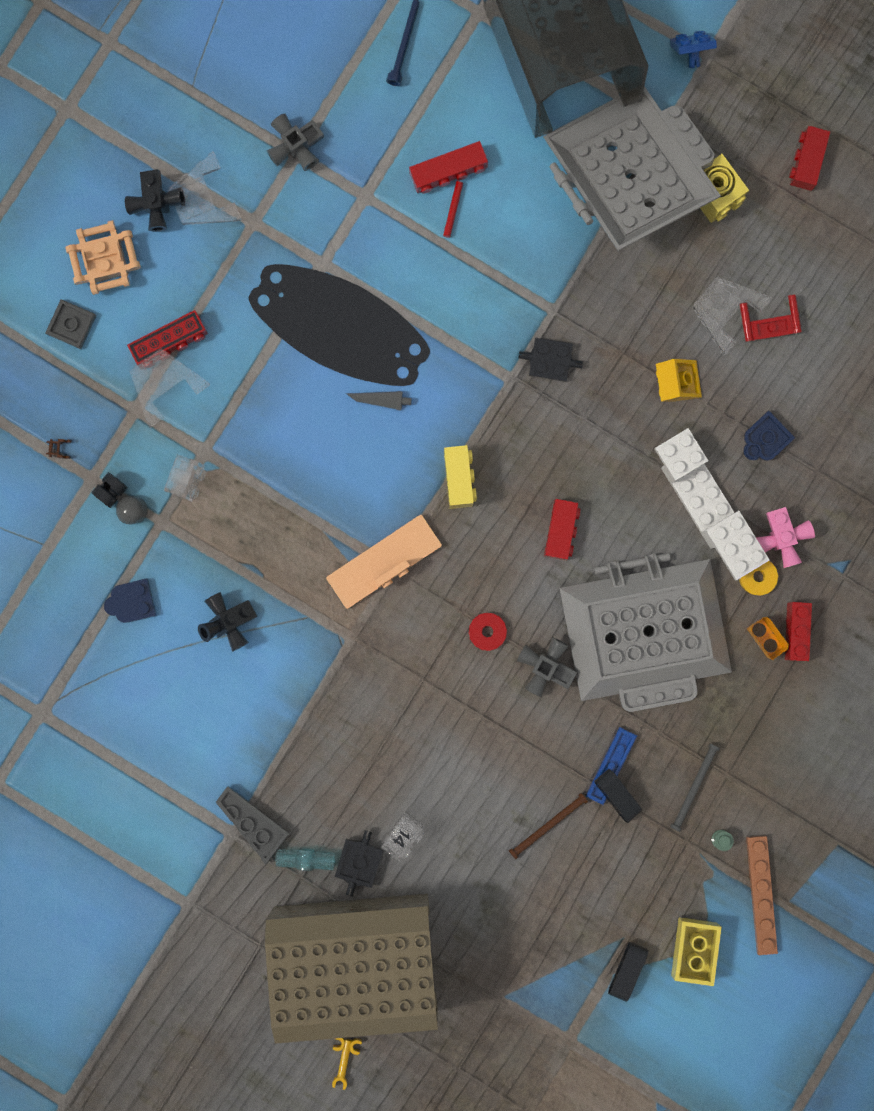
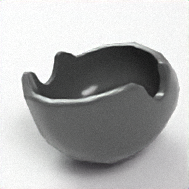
(131, 510)

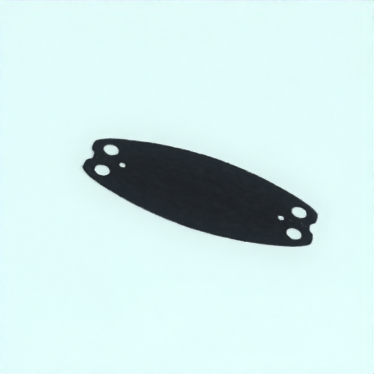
(339, 325)

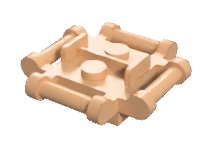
(103, 257)

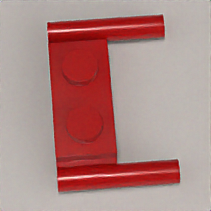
(772, 326)

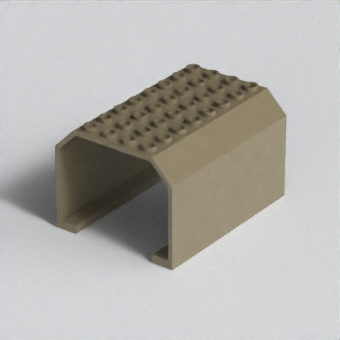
(350, 968)

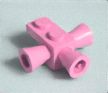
(785, 536)

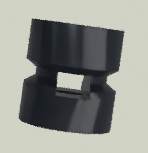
(110, 483)

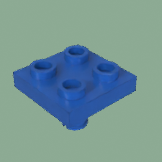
(692, 45)

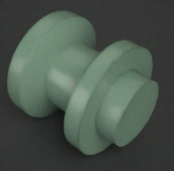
(722, 840)

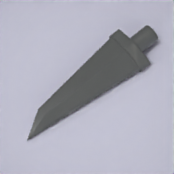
(384, 399)

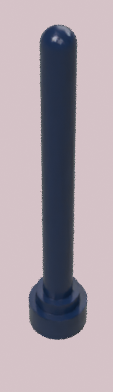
(394, 77)

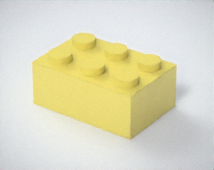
(459, 476)
(696, 951)

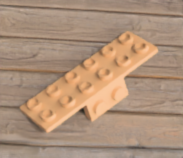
(384, 562)

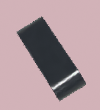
(618, 795)
(628, 971)

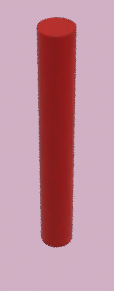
(453, 209)

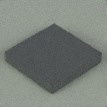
(70, 324)

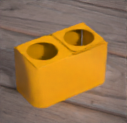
(782, 645)

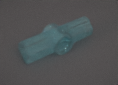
(305, 859)

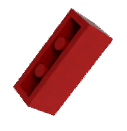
(809, 158)
(562, 529)
(798, 631)

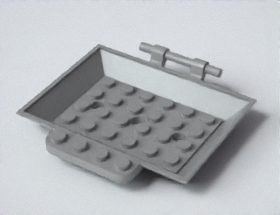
(652, 144)
(639, 667)

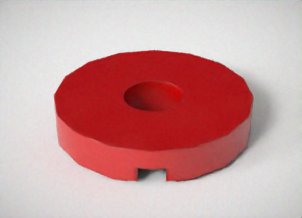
(479, 639)

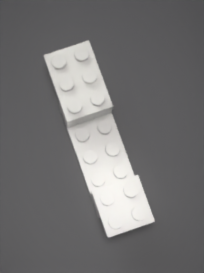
(707, 505)

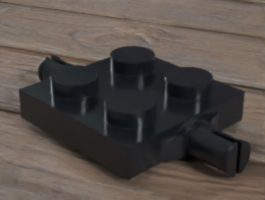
(550, 359)
(358, 863)

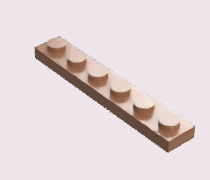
(761, 895)

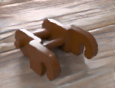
(59, 442)

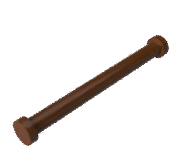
(547, 826)

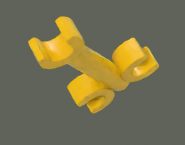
(346, 1046)

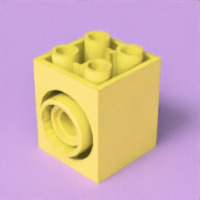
(729, 187)

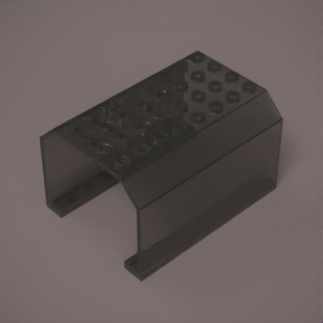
(563, 44)

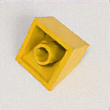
(678, 380)

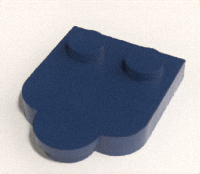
(766, 438)
(131, 601)

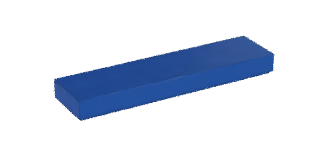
(613, 760)

